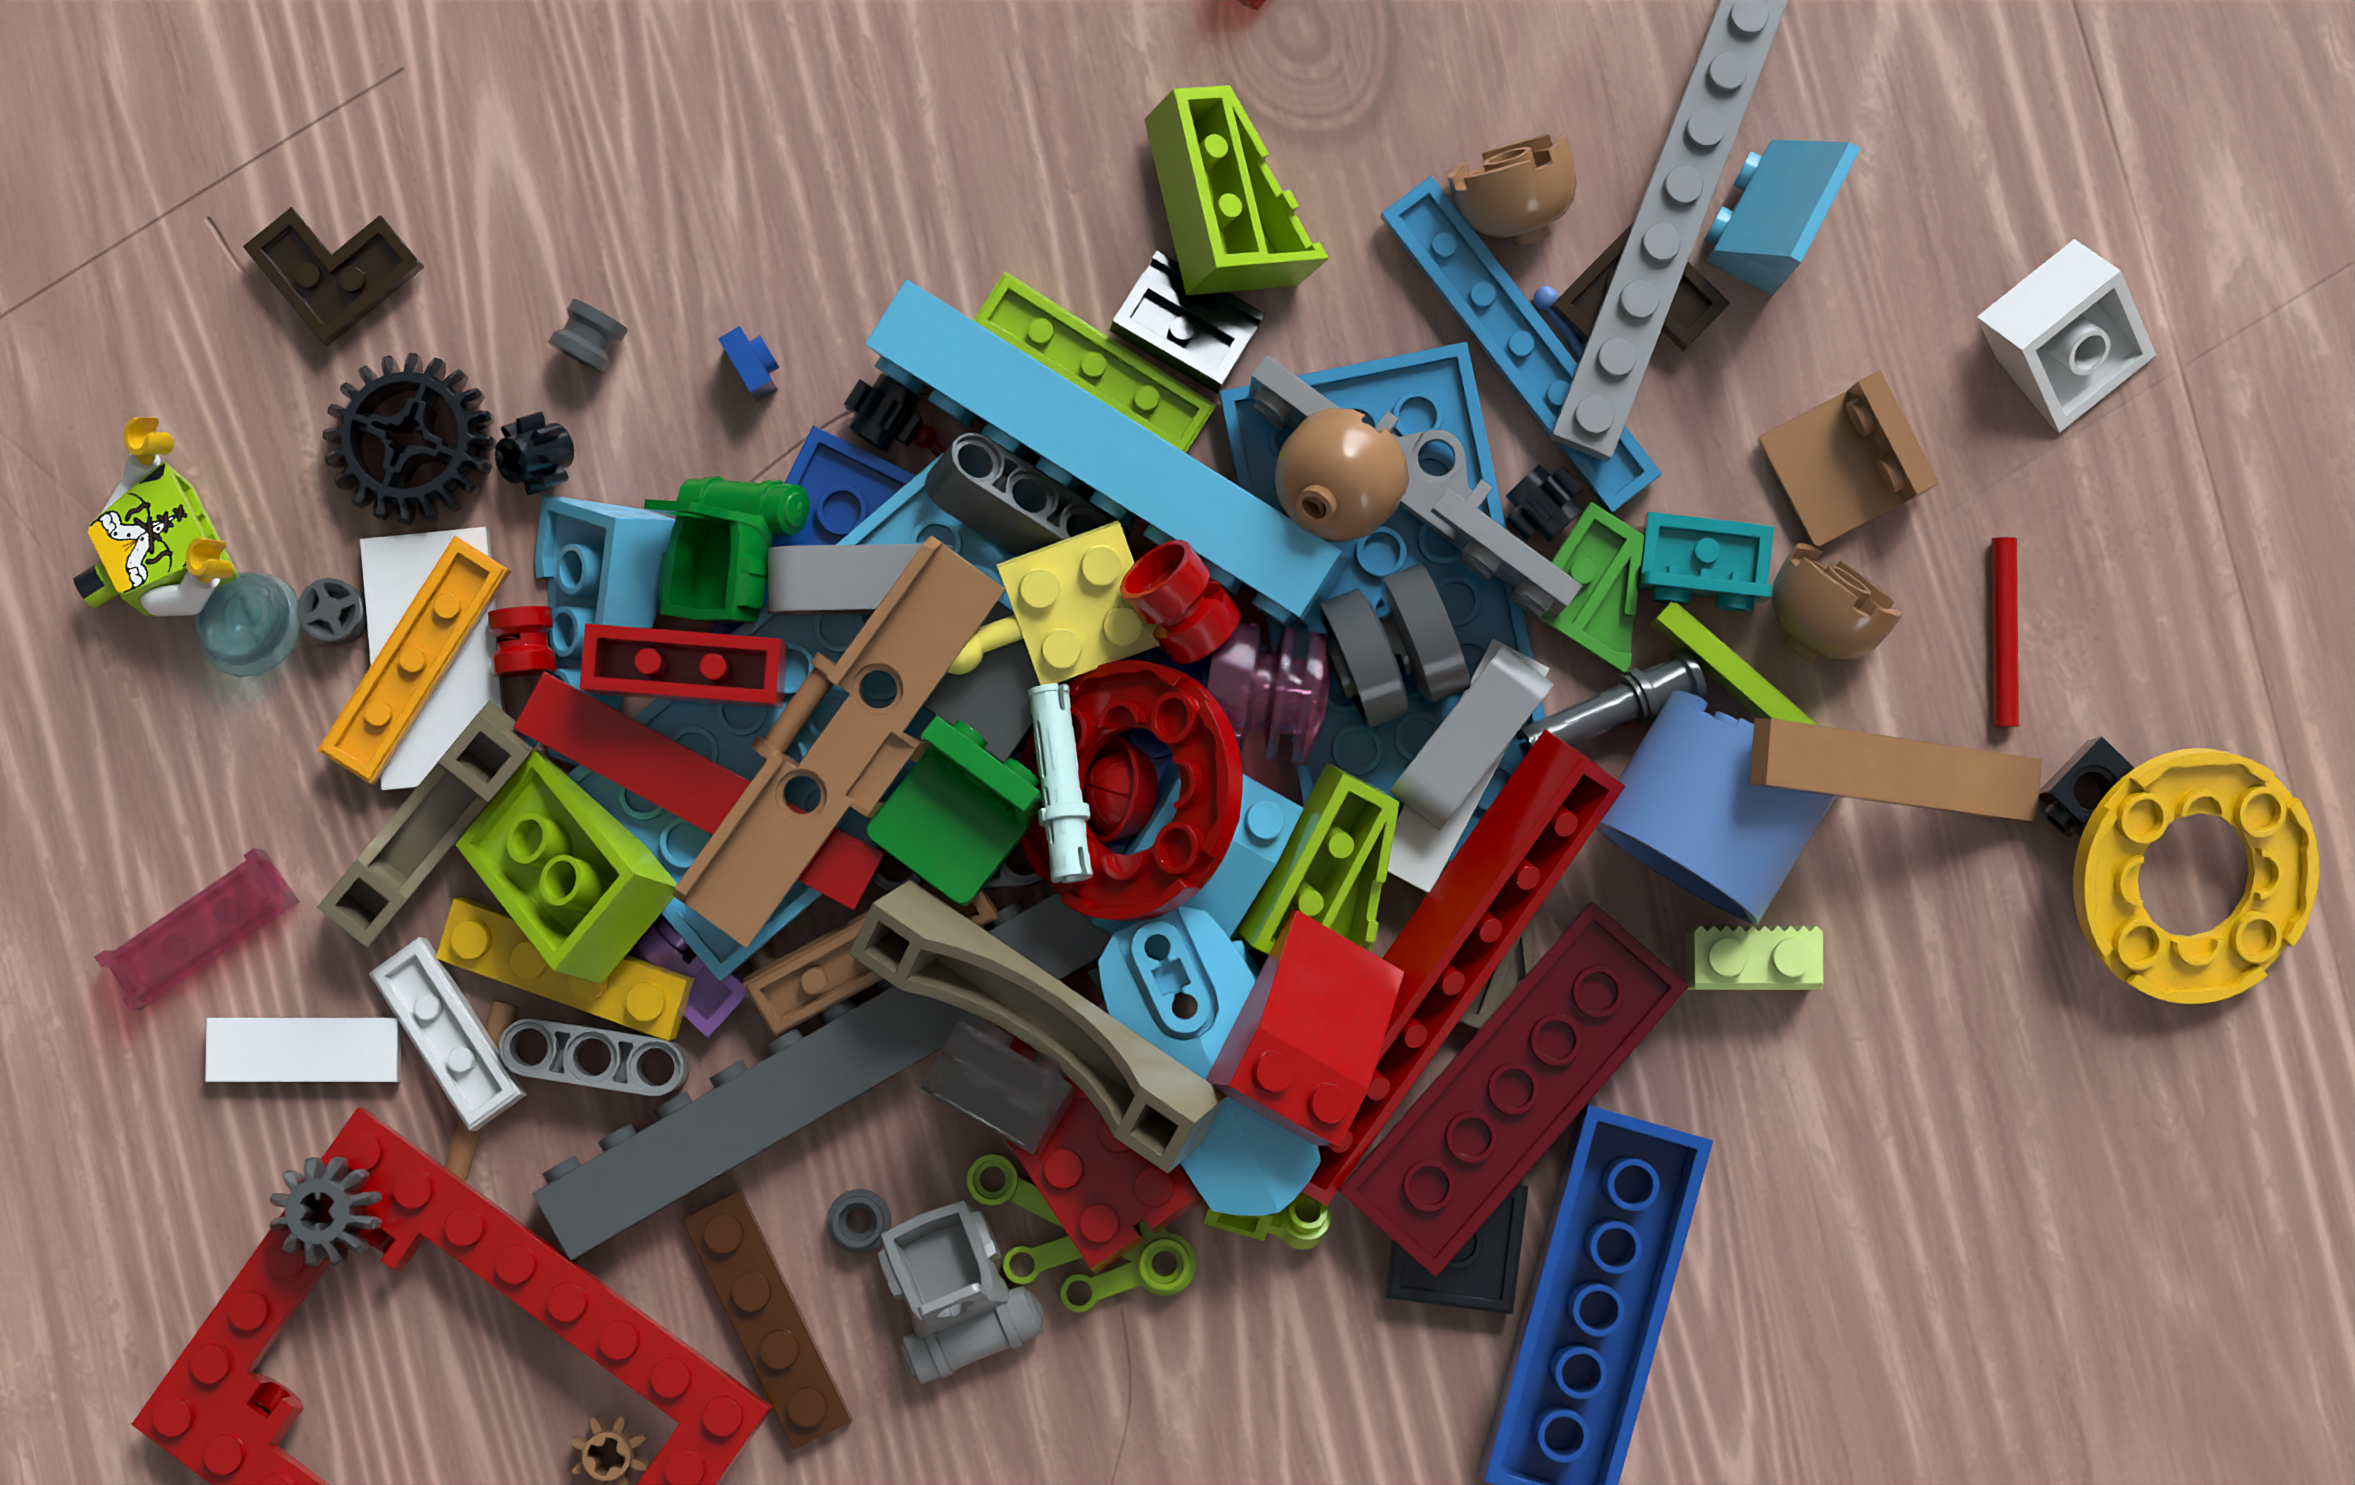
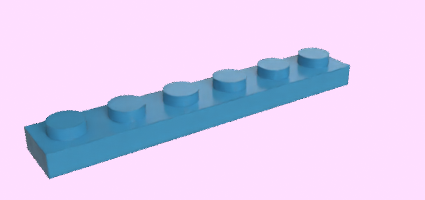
(1508, 331)

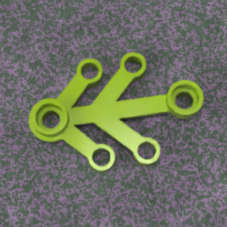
(1063, 1250)

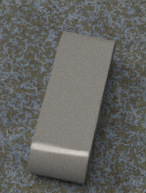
(833, 577)
(1471, 737)
(564, 1062)

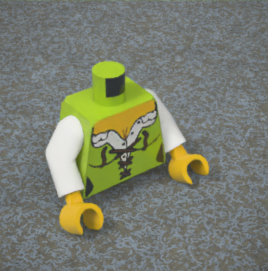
(154, 536)

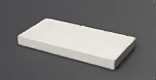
(392, 577)

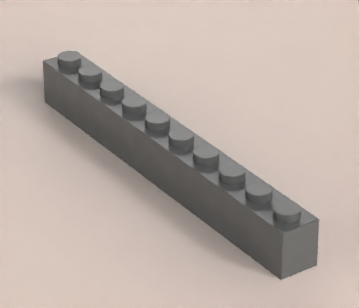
(787, 1090)

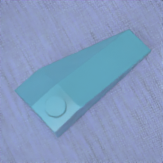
(598, 571)

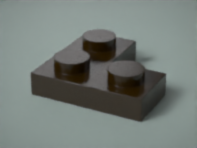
(334, 288)
(1690, 313)

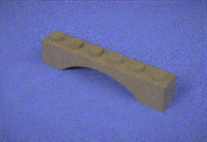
(1135, 1086)

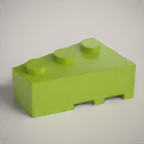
(1222, 199)
(1330, 863)

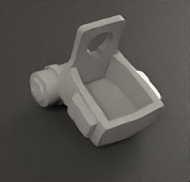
(953, 1291)

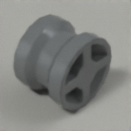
(588, 335)
(326, 601)

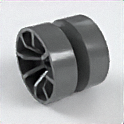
(1410, 637)

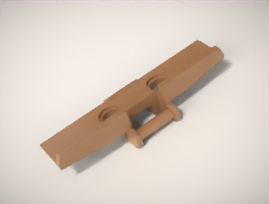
(860, 752)

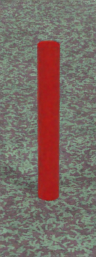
(2005, 632)

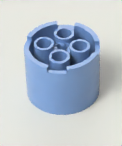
(1700, 820)

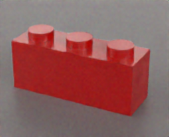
(684, 666)

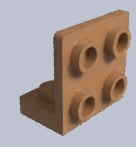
(1848, 460)

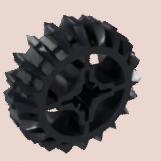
(417, 411)

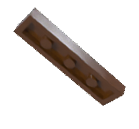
(767, 1319)

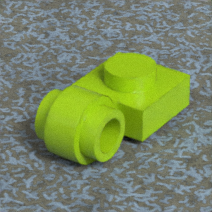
(1283, 1224)

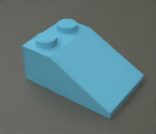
(1778, 210)
(1252, 855)

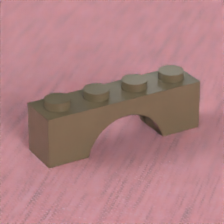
(427, 824)

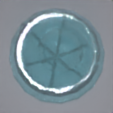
(249, 624)

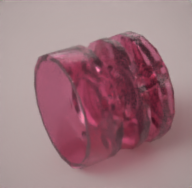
(1272, 690)

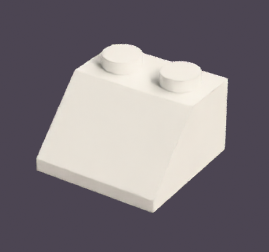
(2068, 333)

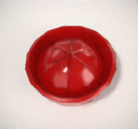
(1120, 790)

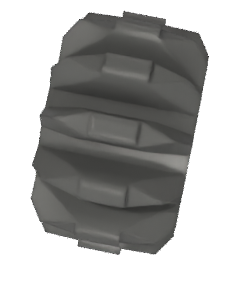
(304, 1211)

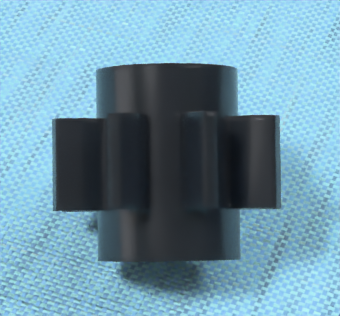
(883, 412)
(534, 453)
(1544, 503)

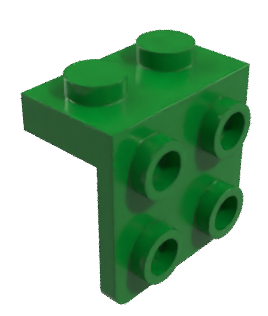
(957, 812)

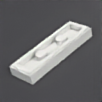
(447, 1034)
(303, 1050)

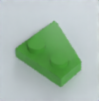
(1605, 560)

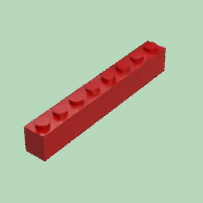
(1472, 924)

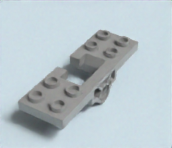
(1437, 501)

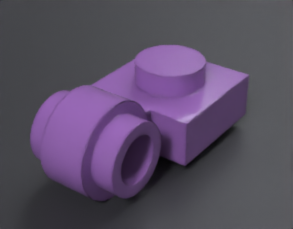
(709, 999)

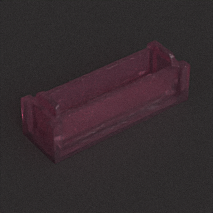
(199, 930)

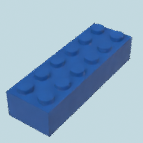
(1595, 1303)

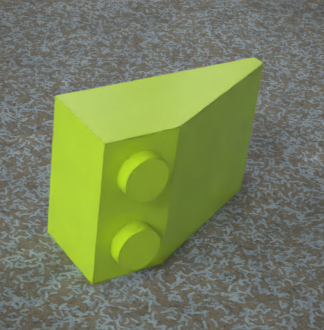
(566, 870)

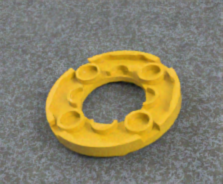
(2276, 894)

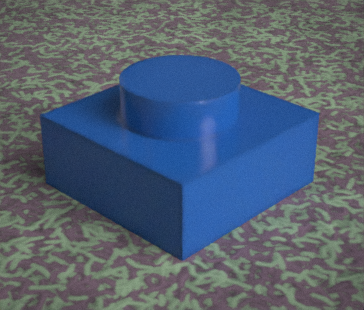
(751, 361)

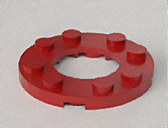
(1210, 797)

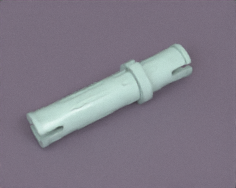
(1061, 796)

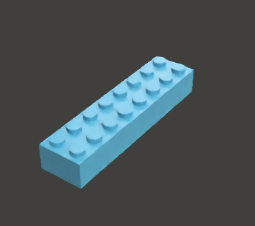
(1107, 452)

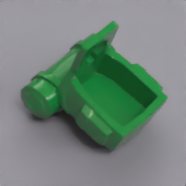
(721, 545)

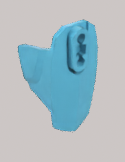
(1245, 1159)

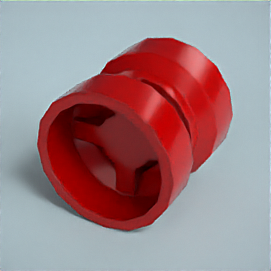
(522, 641)

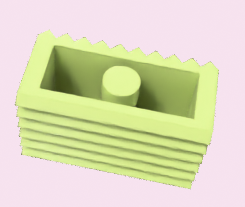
(1754, 958)

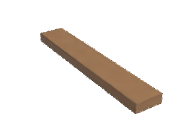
(1894, 770)

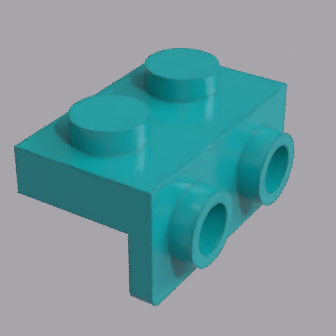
(1706, 560)

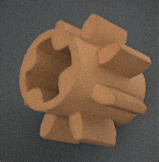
(627, 1446)

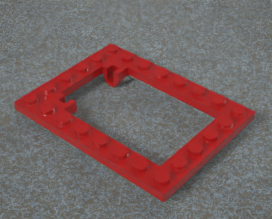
(208, 1397)

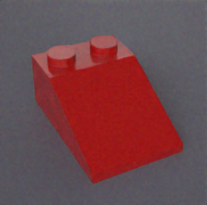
(1309, 1032)

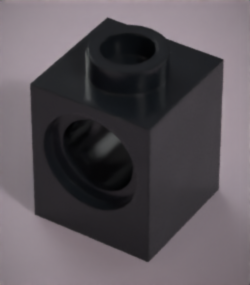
(2093, 759)

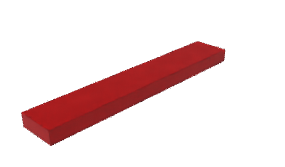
(675, 778)

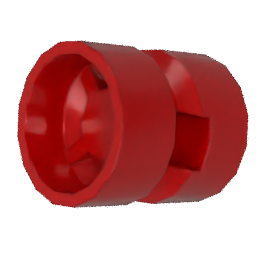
(1175, 592)

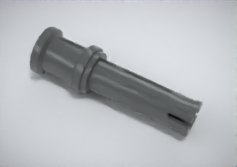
(1636, 698)

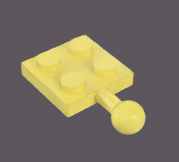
(1066, 608)

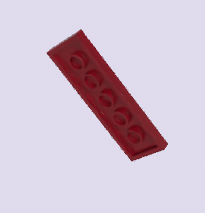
(1513, 1088)

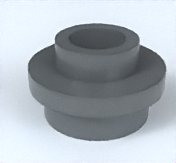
(838, 1220)

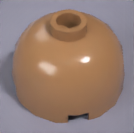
(1517, 189)
(1340, 475)
(1829, 608)

